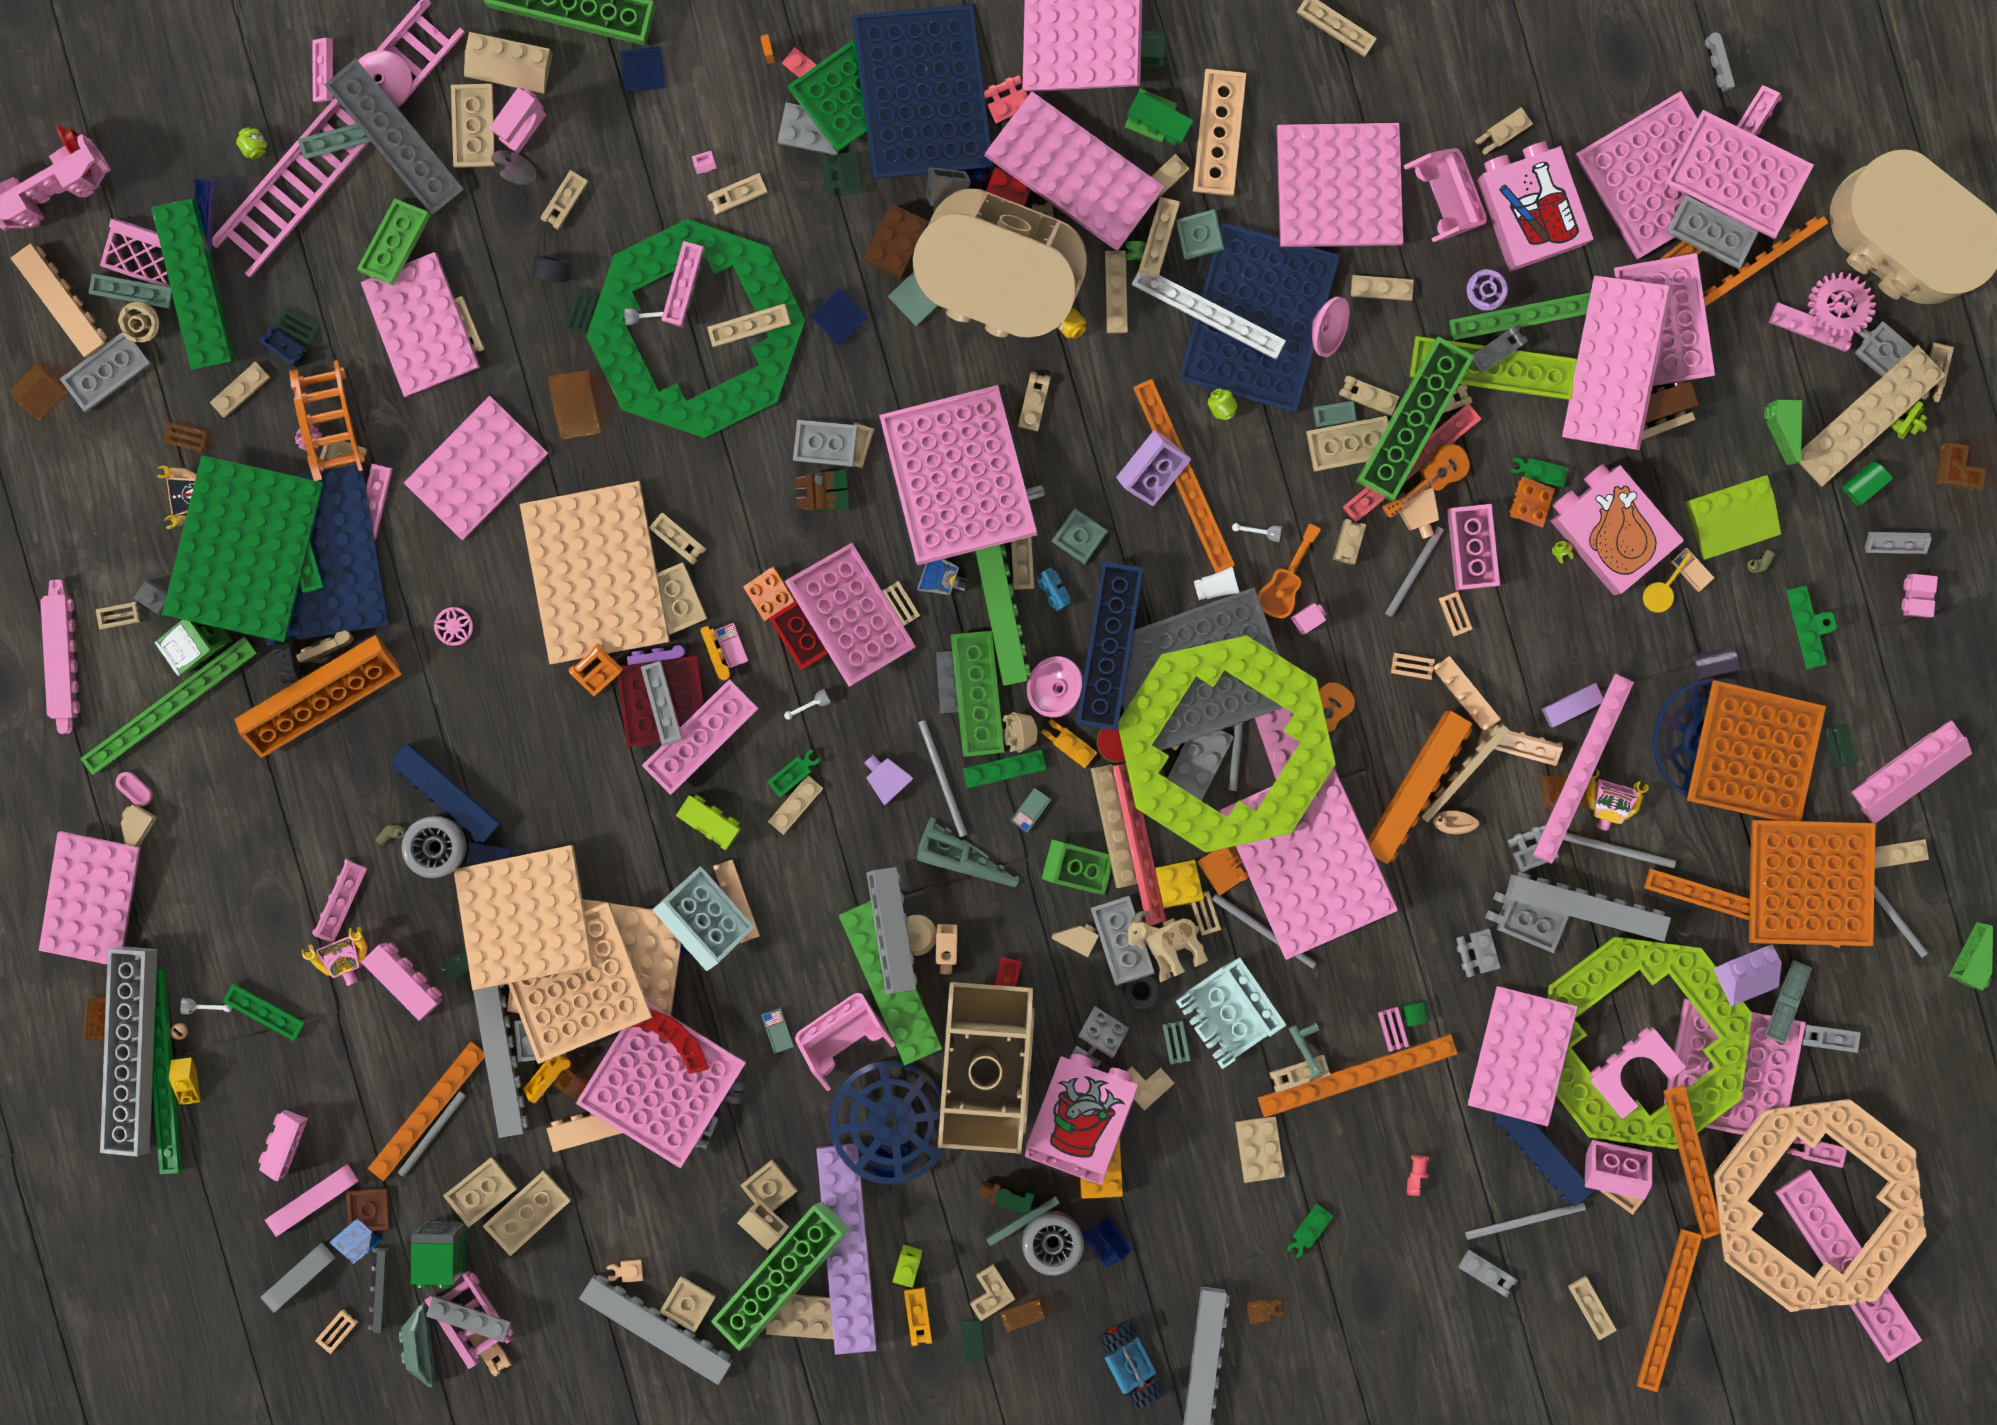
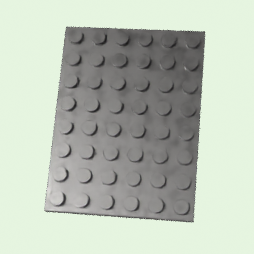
(1203, 707)

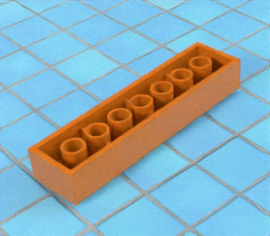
(318, 696)
(1418, 785)

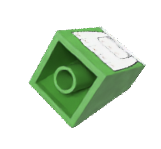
(191, 644)

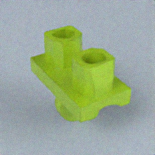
(1913, 413)

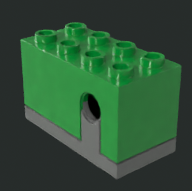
(438, 1253)

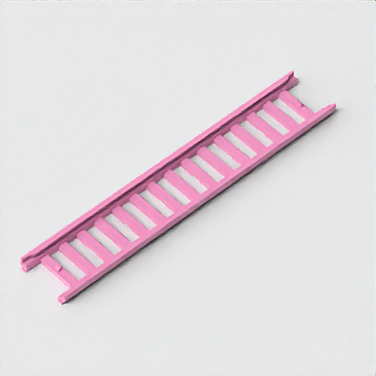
(321, 122)

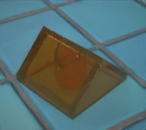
(37, 391)
(1551, 788)
(94, 1018)

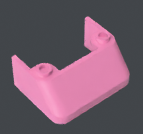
(1453, 191)
(837, 1031)

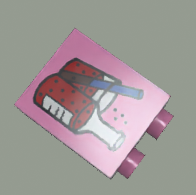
(1534, 206)

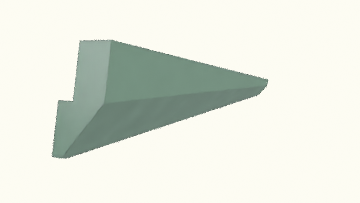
(947, 851)

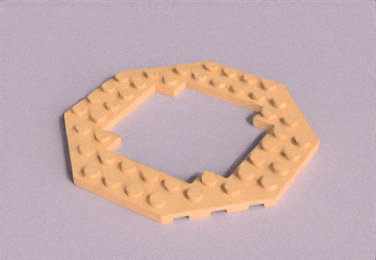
(1884, 1251)

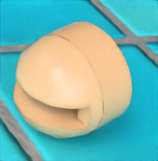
(182, 1028)

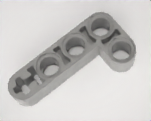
(297, 1277)

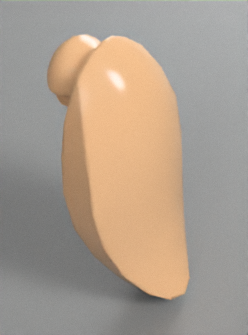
(1455, 822)

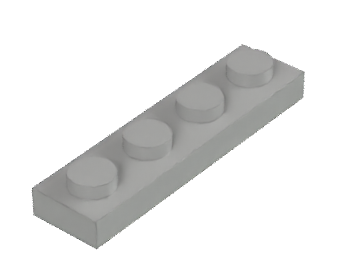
(661, 703)
(468, 1319)

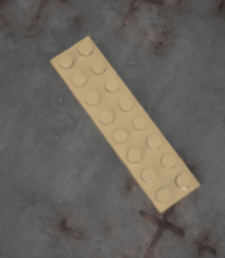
(1870, 415)

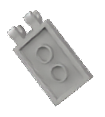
(1529, 922)

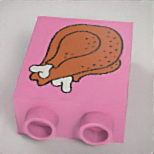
(1615, 528)

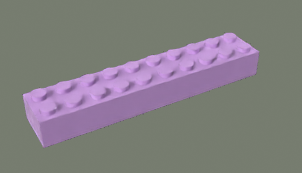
(849, 1262)

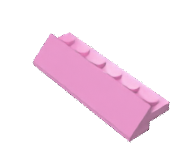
(1912, 771)

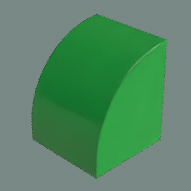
(1415, 1013)

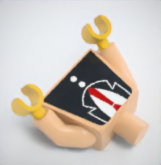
(180, 490)

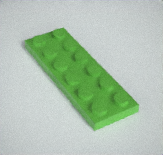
(977, 693)

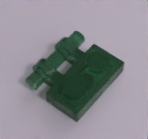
(848, 174)

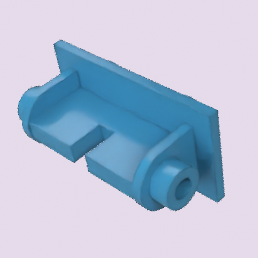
(1056, 597)

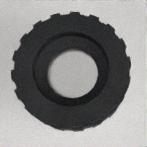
(286, 661)

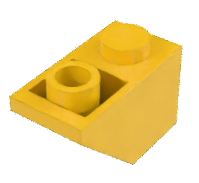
(184, 1081)

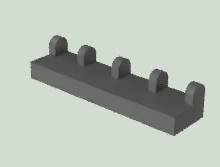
(380, 1289)

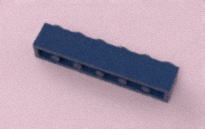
(445, 792)
(1546, 1158)

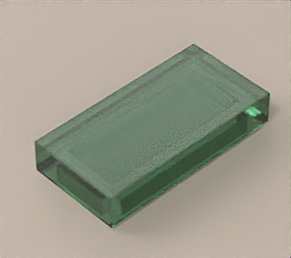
(973, 1341)

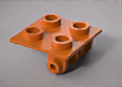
(1531, 502)
(769, 593)
(1223, 868)

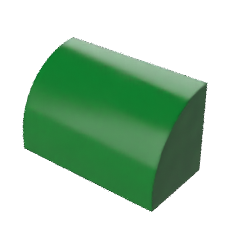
(1866, 483)

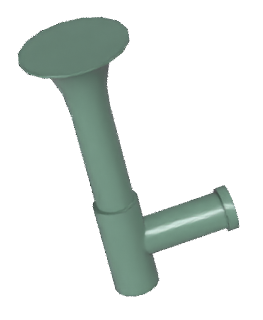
(1316, 1071)

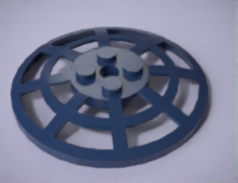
(1690, 737)
(877, 1124)

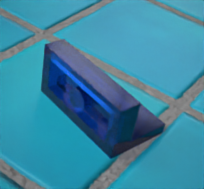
(1107, 1242)

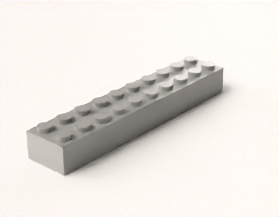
(128, 1051)

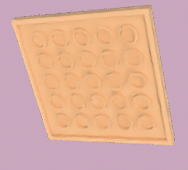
(523, 918)
(584, 1003)

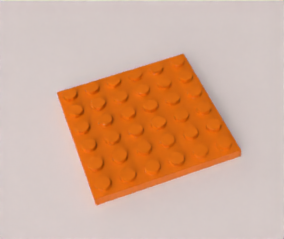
(1756, 752)
(1812, 883)

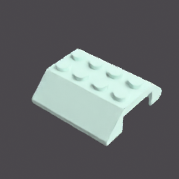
(1231, 1011)

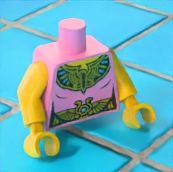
(340, 957)

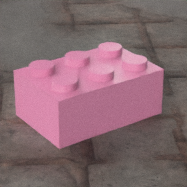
(1618, 1169)

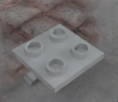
(1102, 1033)

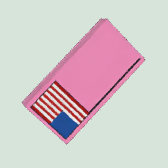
(731, 645)

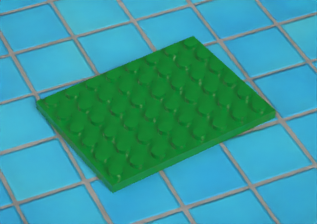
(242, 548)

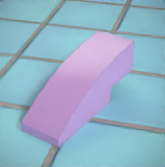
(1572, 705)

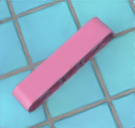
(311, 1200)

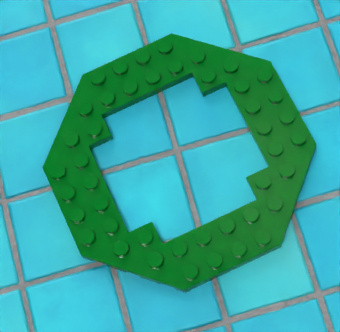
(624, 365)

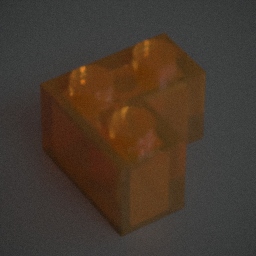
(1953, 469)

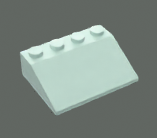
(703, 918)

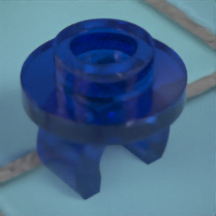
(979, 175)

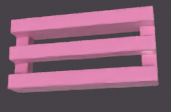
(1397, 1045)

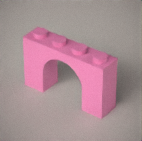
(518, 119)
(1648, 1045)

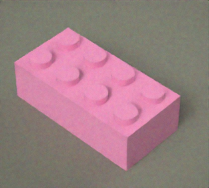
(1473, 547)
(402, 980)

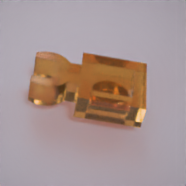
(1259, 1310)

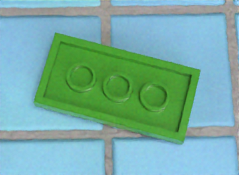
(393, 242)

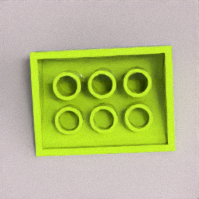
(1734, 517)

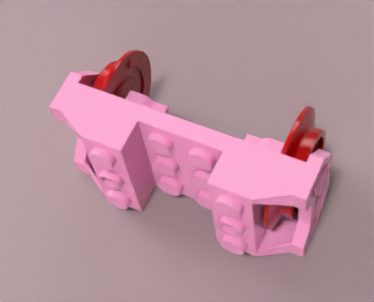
(75, 168)

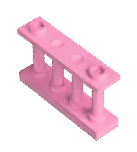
(460, 1338)

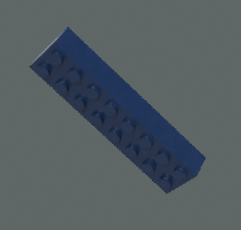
(1110, 646)

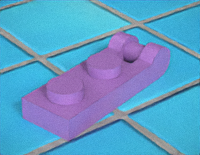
(657, 655)

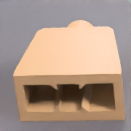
(1421, 512)
(946, 941)

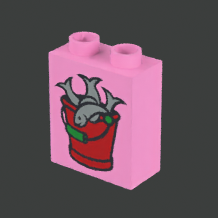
(1082, 1118)

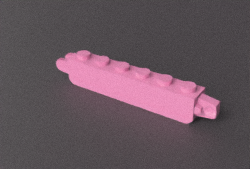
(59, 656)

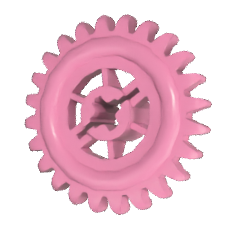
(1851, 294)

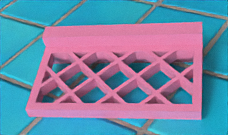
(137, 233)

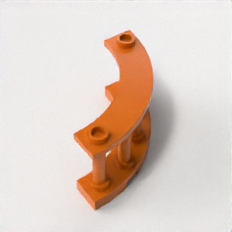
(306, 420)

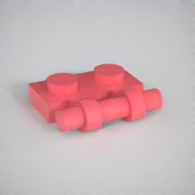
(1007, 106)

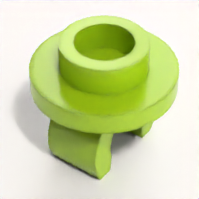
(1562, 548)

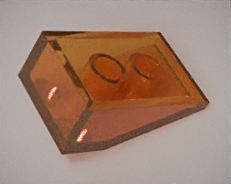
(574, 404)

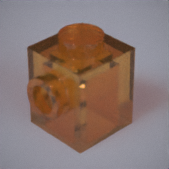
(572, 1083)

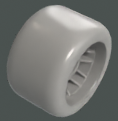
(418, 847)
(1057, 1258)

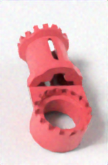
(1418, 1171)

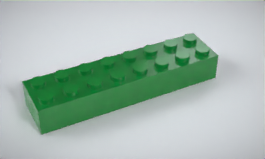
(193, 283)

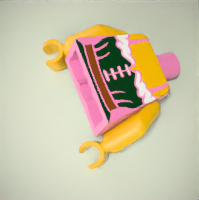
(1613, 801)

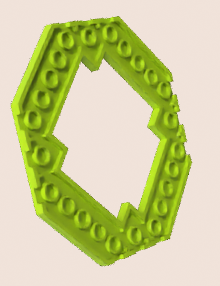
(1270, 677)
(1695, 976)

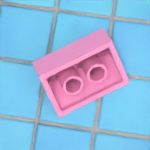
(282, 1144)

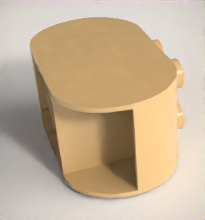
(1914, 228)
(999, 264)
(986, 1067)

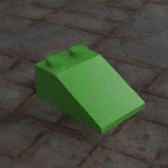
(1785, 424)
(1077, 867)
(1975, 959)

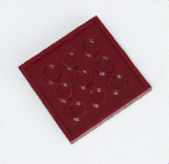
(638, 717)

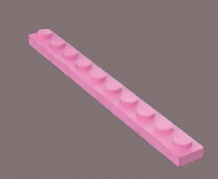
(1583, 768)

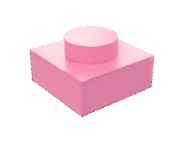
(704, 162)

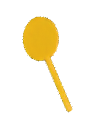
(1658, 595)

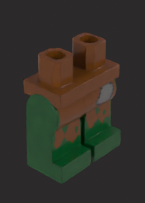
(817, 491)
(1007, 1197)

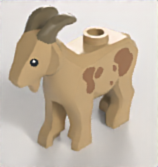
(1166, 941)

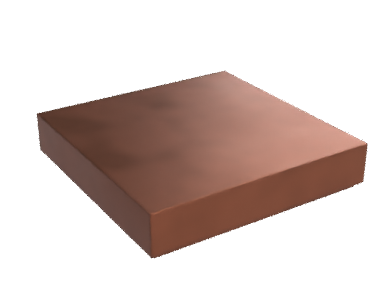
(369, 1207)

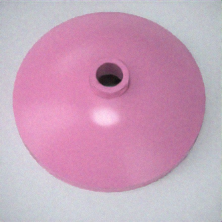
(395, 74)
(1330, 326)
(1045, 686)

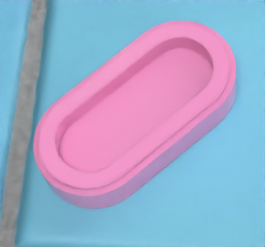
(134, 788)

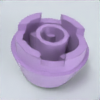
(1487, 289)

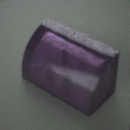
(1715, 662)

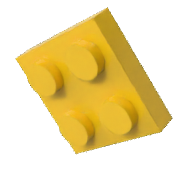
(1179, 884)

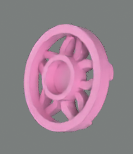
(453, 626)

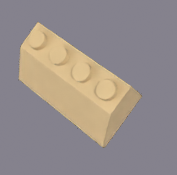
(507, 62)

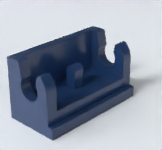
(283, 346)

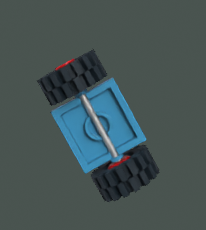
(1131, 1365)

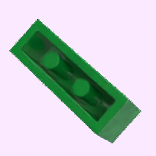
(1159, 118)

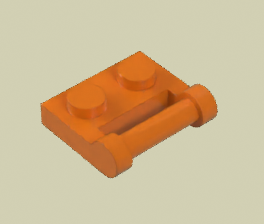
(600, 674)

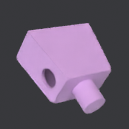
(886, 778)

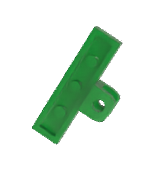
(1809, 626)

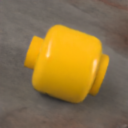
(1073, 325)

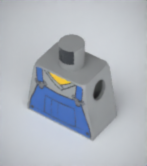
(941, 577)

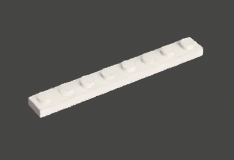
(1210, 314)

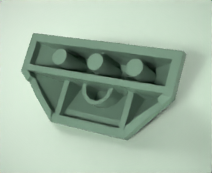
(418, 1346)

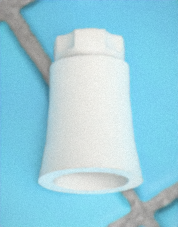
(1217, 585)

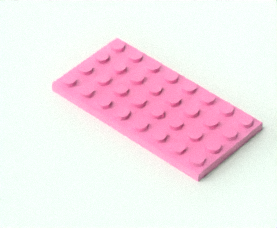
(1074, 171)
(1617, 362)

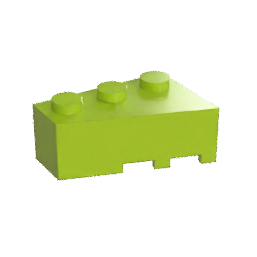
(709, 821)

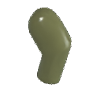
(1761, 564)
(390, 831)

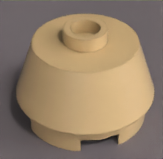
(139, 322)
(1019, 731)
(921, 933)

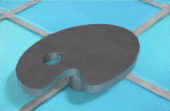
(518, 170)

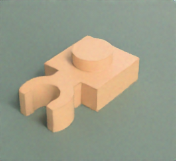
(629, 1271)

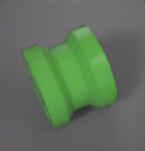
(1135, 250)

